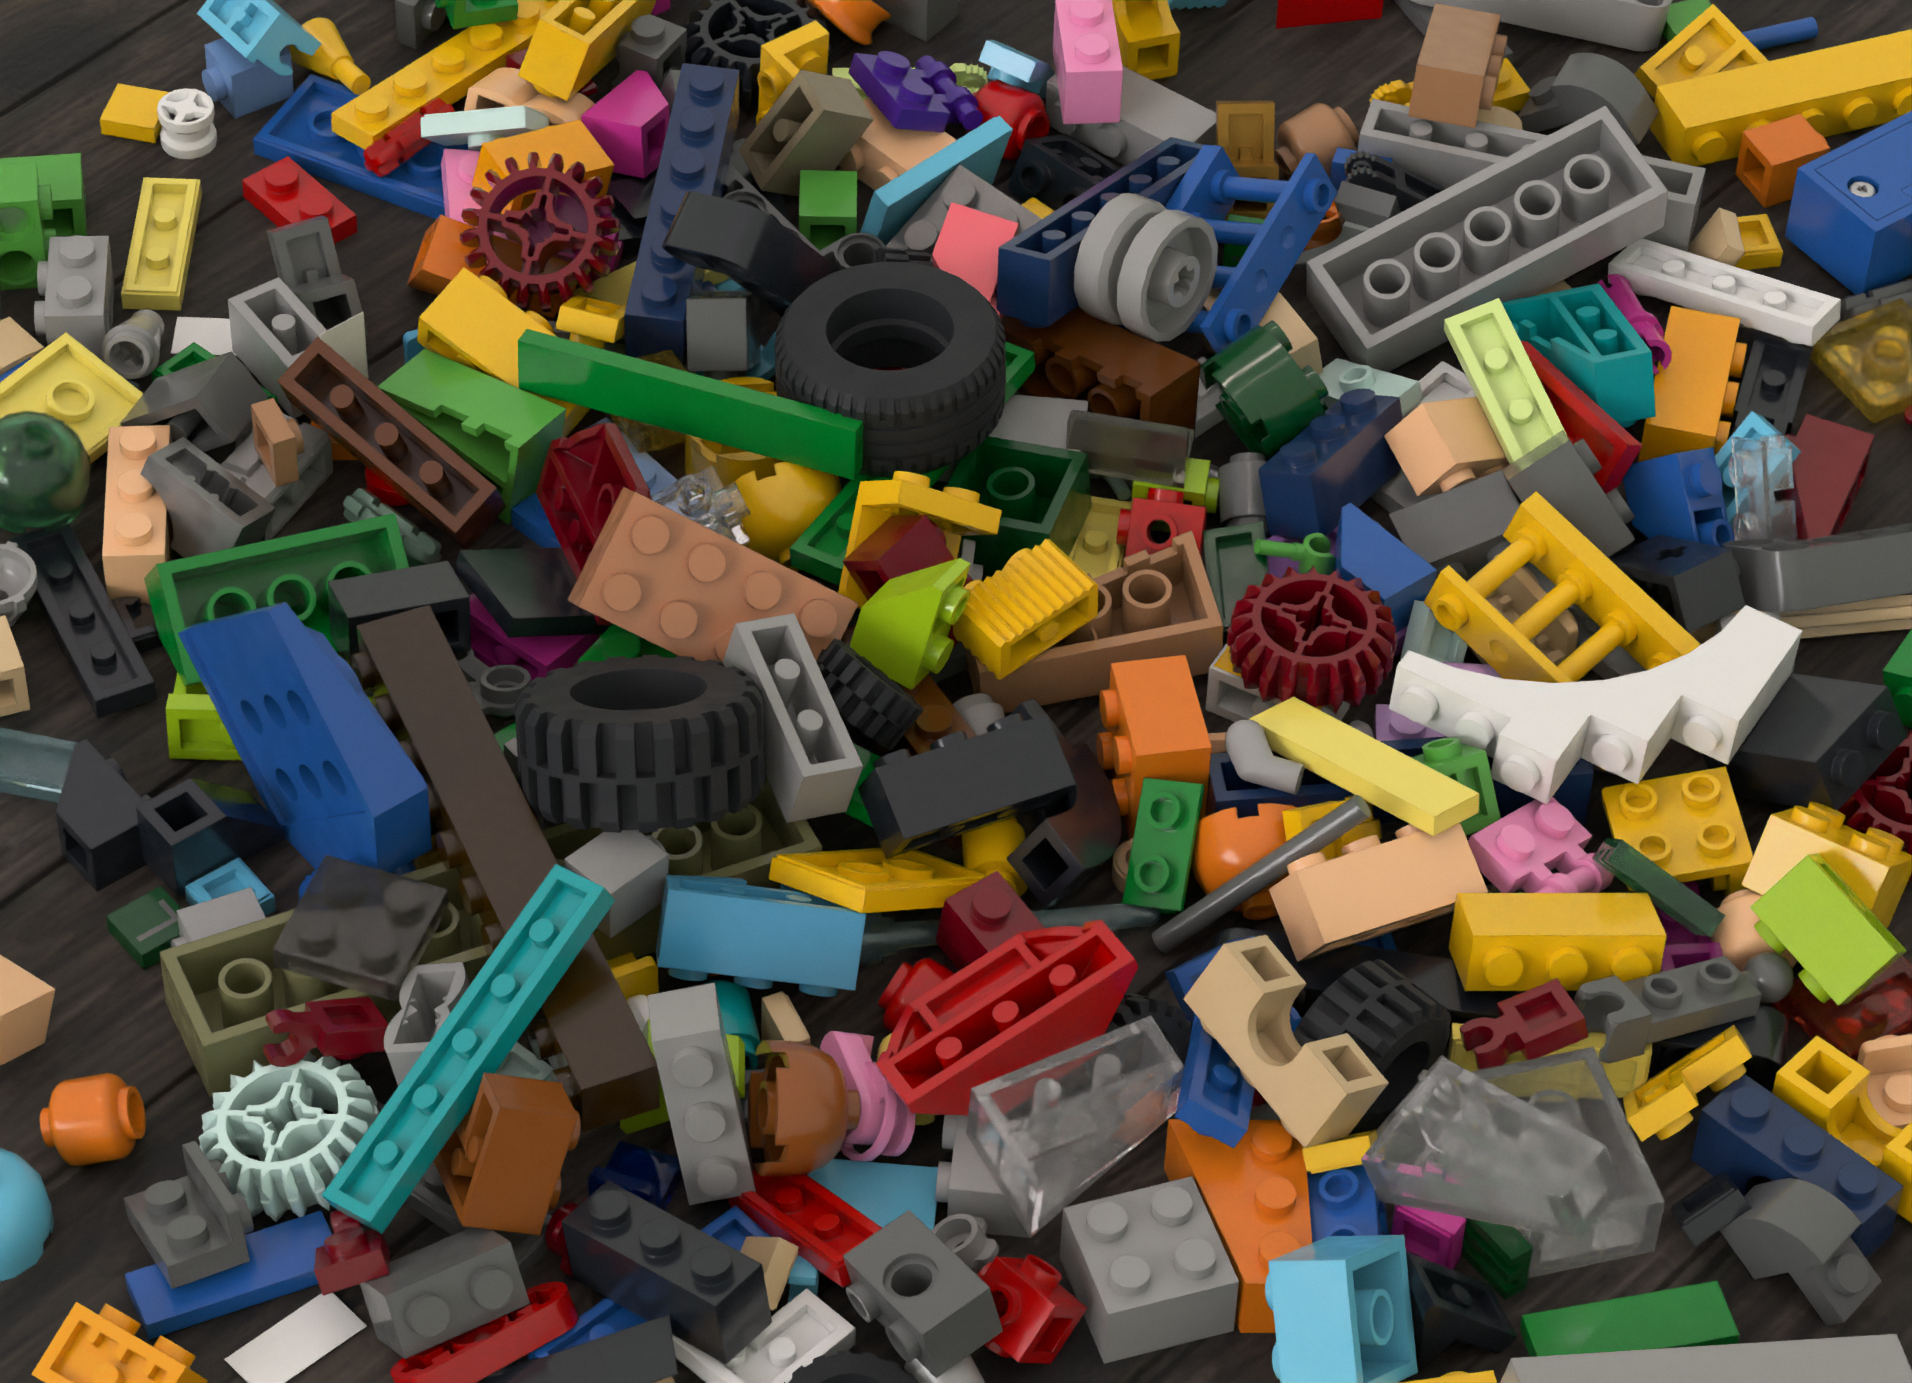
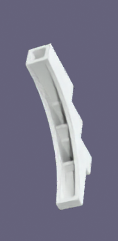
(1616, 723)

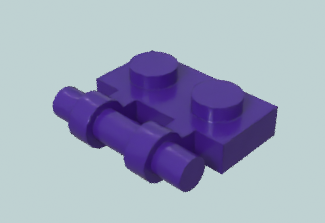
(915, 97)

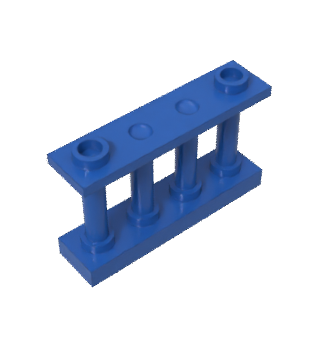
(1274, 246)

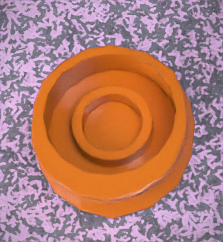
(852, 17)

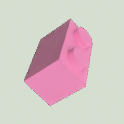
(1087, 61)

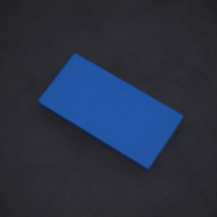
(305, 135)

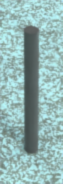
(1260, 874)

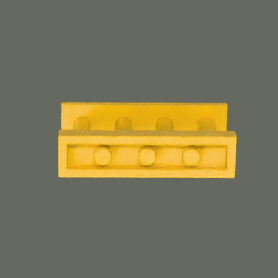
(1581, 578)

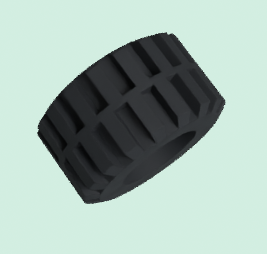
(1389, 1021)

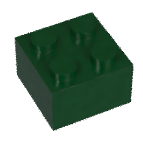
(1037, 488)

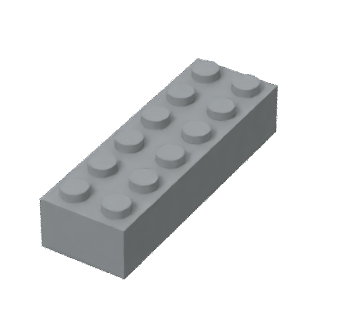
(1487, 240)

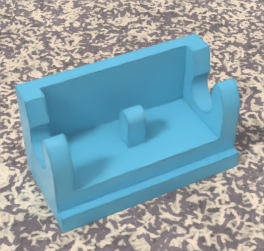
(258, 30)

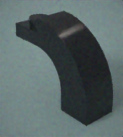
(1074, 833)

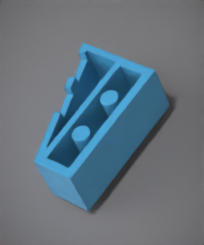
(757, 935)

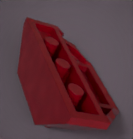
(582, 486)

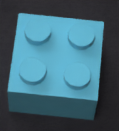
(1342, 1311)

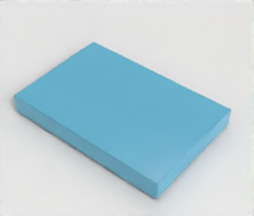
(901, 198)

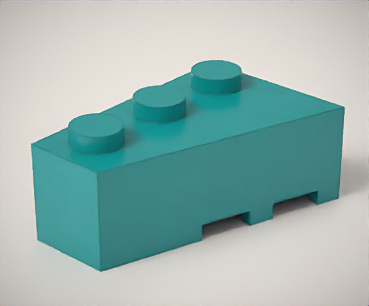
(1591, 346)

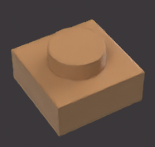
(276, 441)

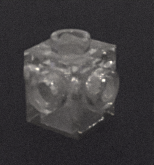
(709, 503)

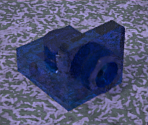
(641, 1172)

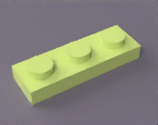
(1502, 378)

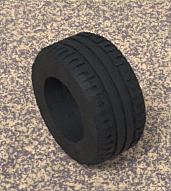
(897, 319)

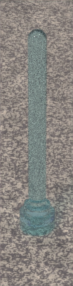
(884, 936)

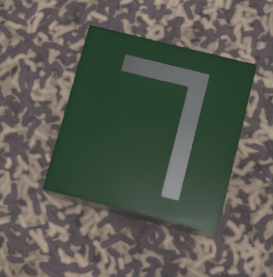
(146, 926)

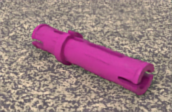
(1642, 321)

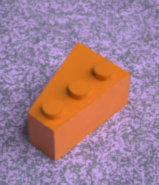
(1254, 1200)

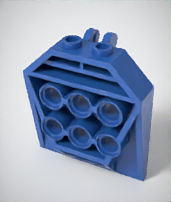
(312, 741)

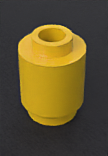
(988, 848)

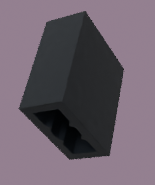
(1815, 743)

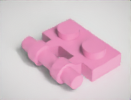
(1531, 843)

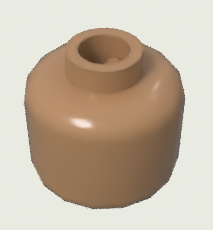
(1315, 131)

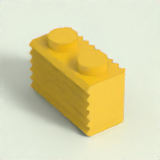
(1025, 608)

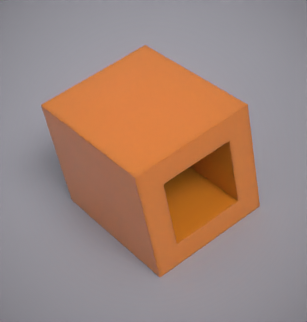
(1773, 154)

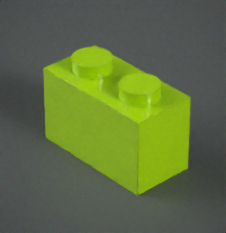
(1825, 931)

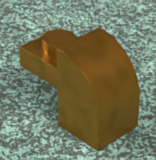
(1247, 137)

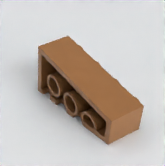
(1145, 611)

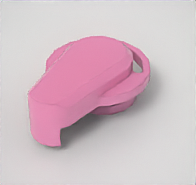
(883, 1115)

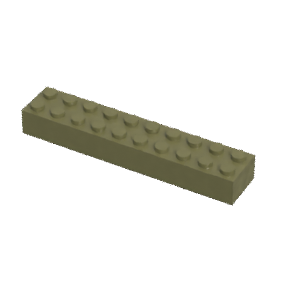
(229, 980)

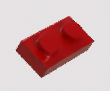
(291, 195)

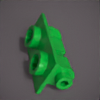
(1163, 845)

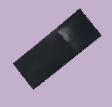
(627, 1356)

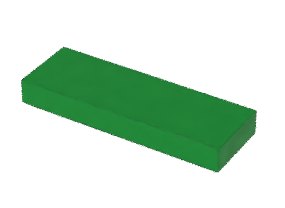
(1637, 1322)

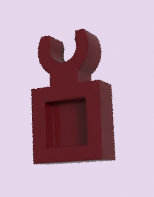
(1529, 1023)

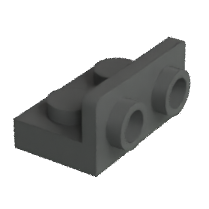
(192, 1222)

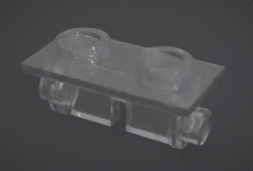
(1756, 472)

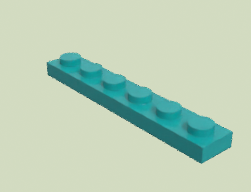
(468, 1043)

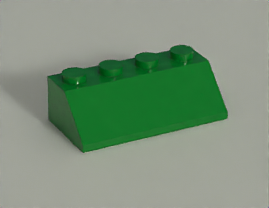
(266, 574)

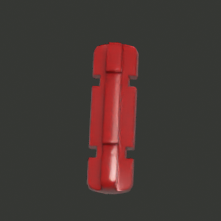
(401, 141)

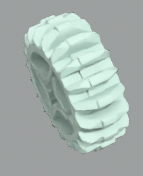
(283, 1122)

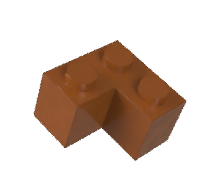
(509, 1154)

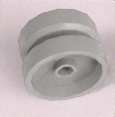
(1145, 267)

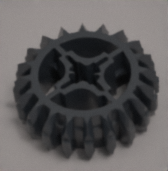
(732, 35)

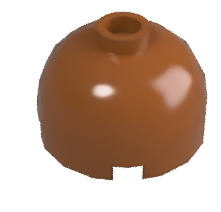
(798, 1108)

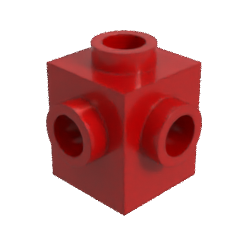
(1165, 505)
(1031, 1307)

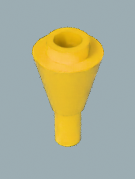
(331, 57)

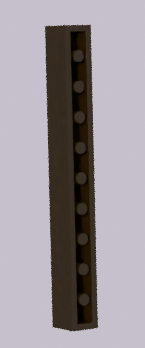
(502, 859)

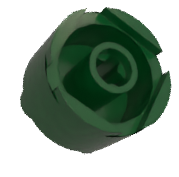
(1264, 389)

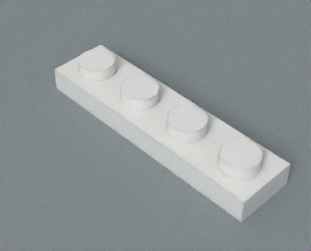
(1726, 290)

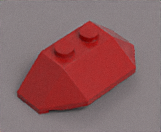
(1005, 1013)

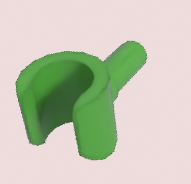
(1312, 551)

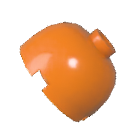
(1231, 845)

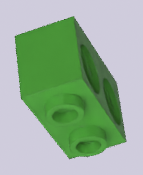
(22, 225)

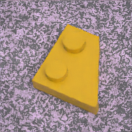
(1700, 49)

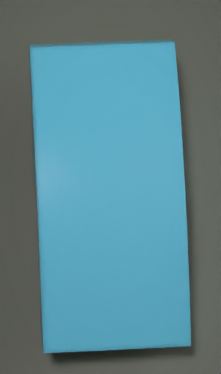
(1016, 67)

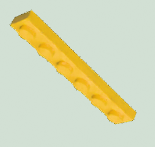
(438, 74)

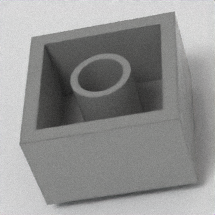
(1148, 1269)

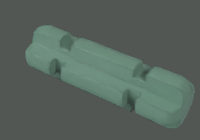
(419, 548)

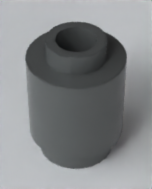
(1241, 491)

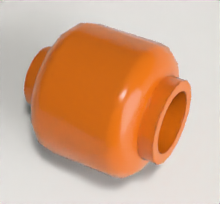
(93, 1119)

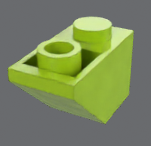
(909, 622)

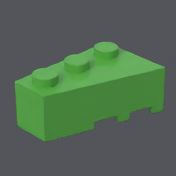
(480, 419)

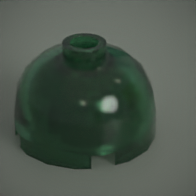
(40, 472)

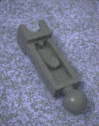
(1679, 1001)

